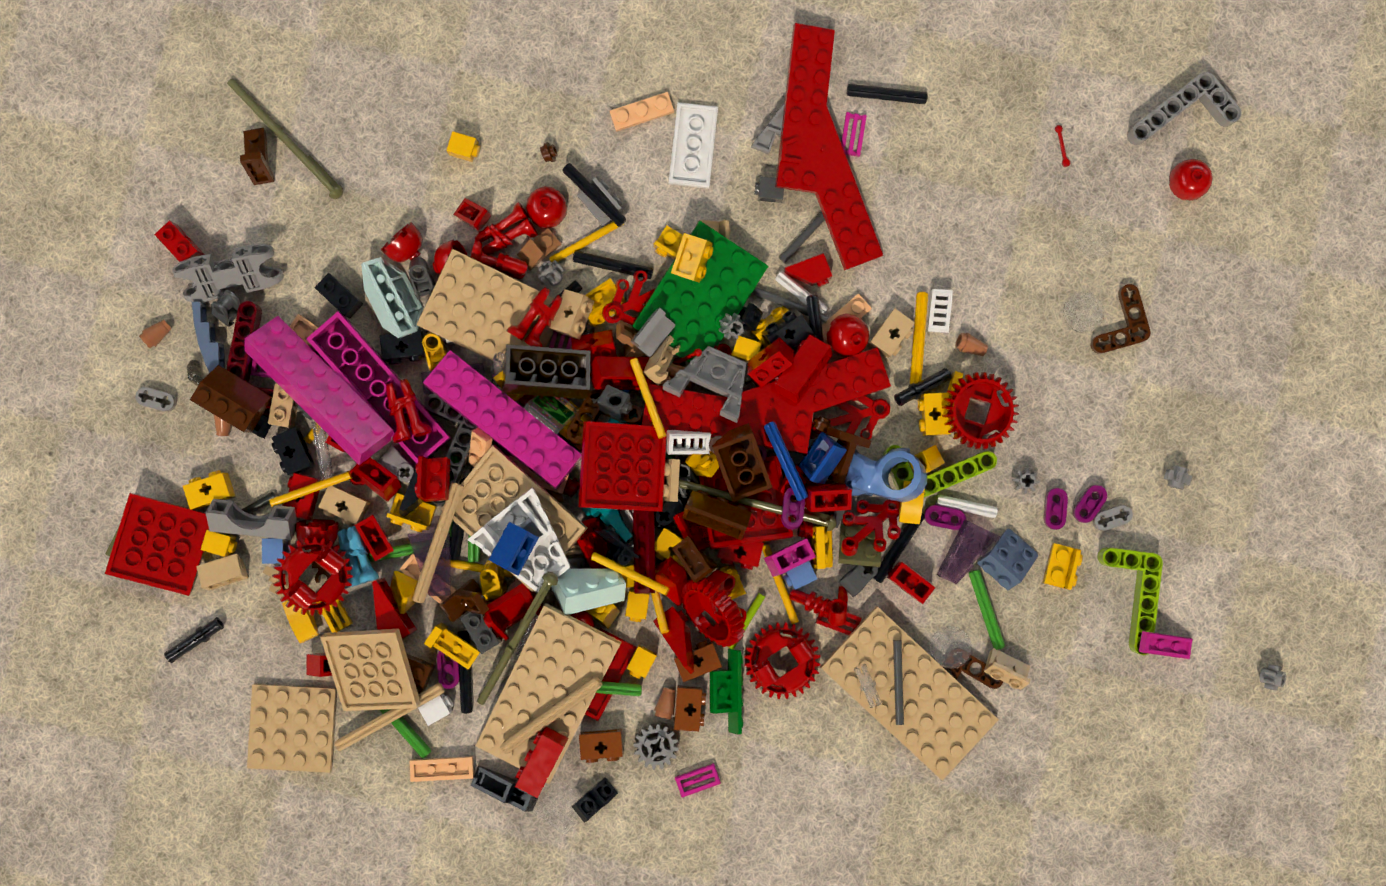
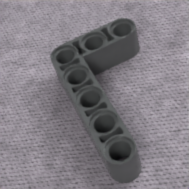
(456, 446)

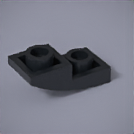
(594, 799)

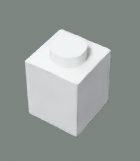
(436, 709)

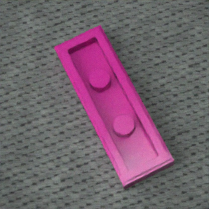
(1165, 645)

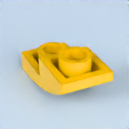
(911, 511)
(302, 625)

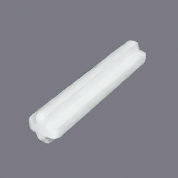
(796, 289)
(967, 506)

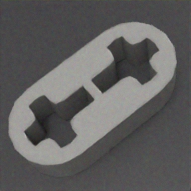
(154, 403)
(1113, 522)

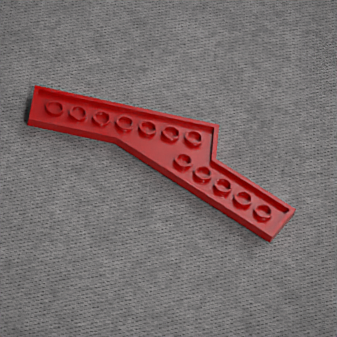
(812, 153)
(834, 385)

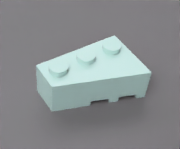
(588, 589)

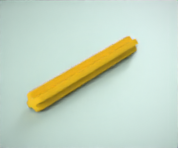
(919, 337)

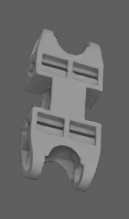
(216, 276)

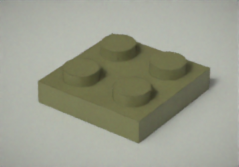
(866, 553)

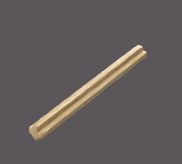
(437, 543)
(551, 715)
(385, 719)

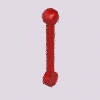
(1066, 162)
(698, 352)

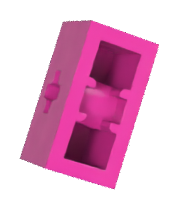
(789, 557)

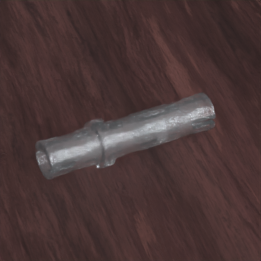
(322, 451)

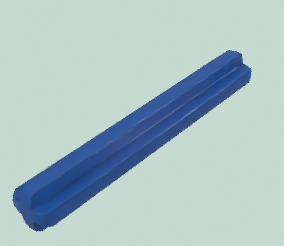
(786, 461)

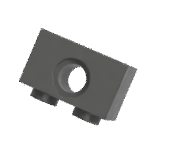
(482, 635)

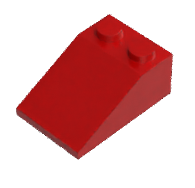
(387, 611)

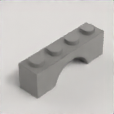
(227, 517)

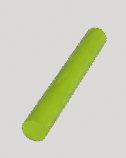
(751, 612)

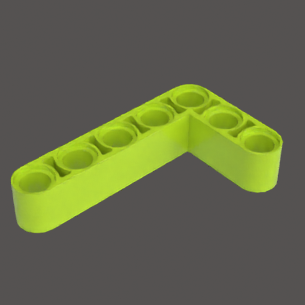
(937, 476)
(1141, 592)

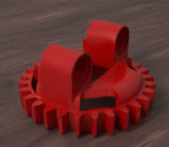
(998, 417)
(298, 561)
(704, 597)
(770, 643)

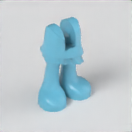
(354, 546)

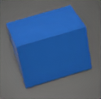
(822, 458)

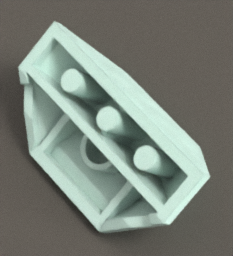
(391, 297)

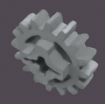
(664, 751)

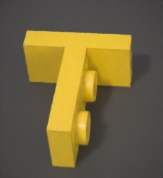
(452, 645)

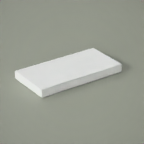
(693, 145)

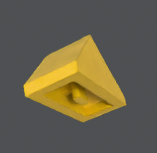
(403, 590)

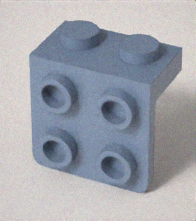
(1008, 560)

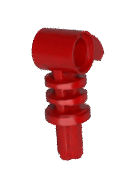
(826, 606)

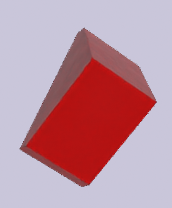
(472, 214)
(374, 537)

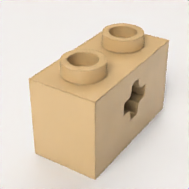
(572, 314)
(897, 322)
(335, 496)

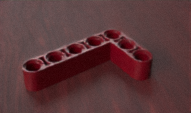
(238, 342)

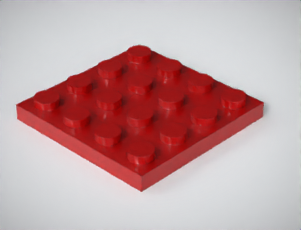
(622, 467)
(762, 524)
(158, 544)

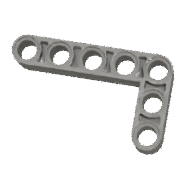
(1180, 103)

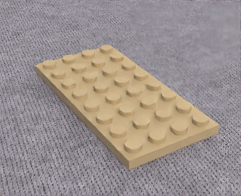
(552, 665)
(939, 713)

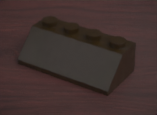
(546, 371)

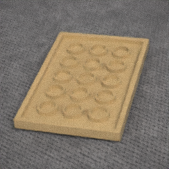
(477, 306)
(498, 483)

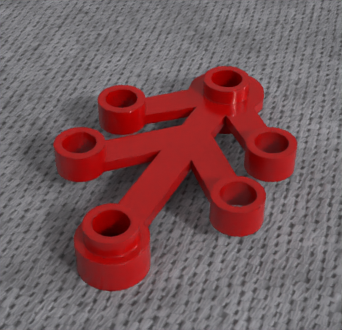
(634, 301)
(856, 415)
(872, 523)

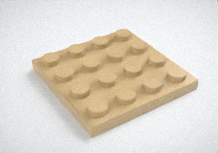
(371, 670)
(291, 728)

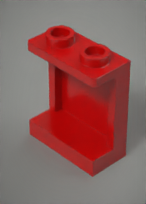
(509, 610)

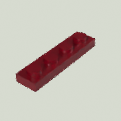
(644, 547)

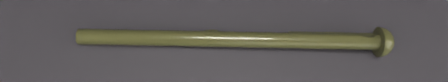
(336, 190)
(813, 517)
(549, 579)

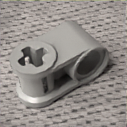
(396, 463)

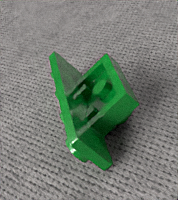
(727, 691)

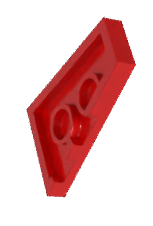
(592, 542)

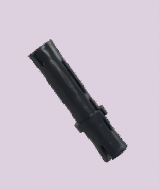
(916, 390)
(213, 627)

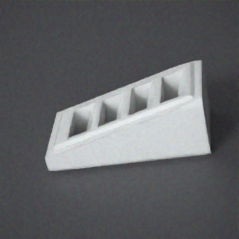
(947, 311)
(687, 435)

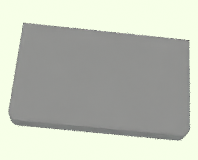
(653, 332)

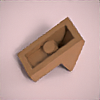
(539, 248)
(625, 334)

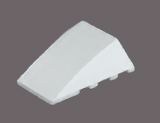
(529, 515)

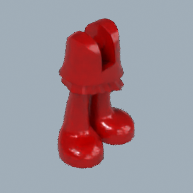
(502, 240)
(504, 263)
(545, 313)
(397, 406)

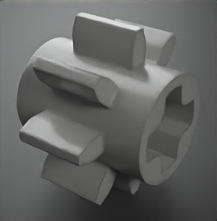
(550, 273)
(731, 325)
(1027, 475)
(1178, 477)
(1273, 677)

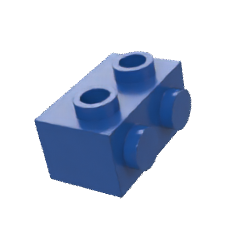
(513, 548)

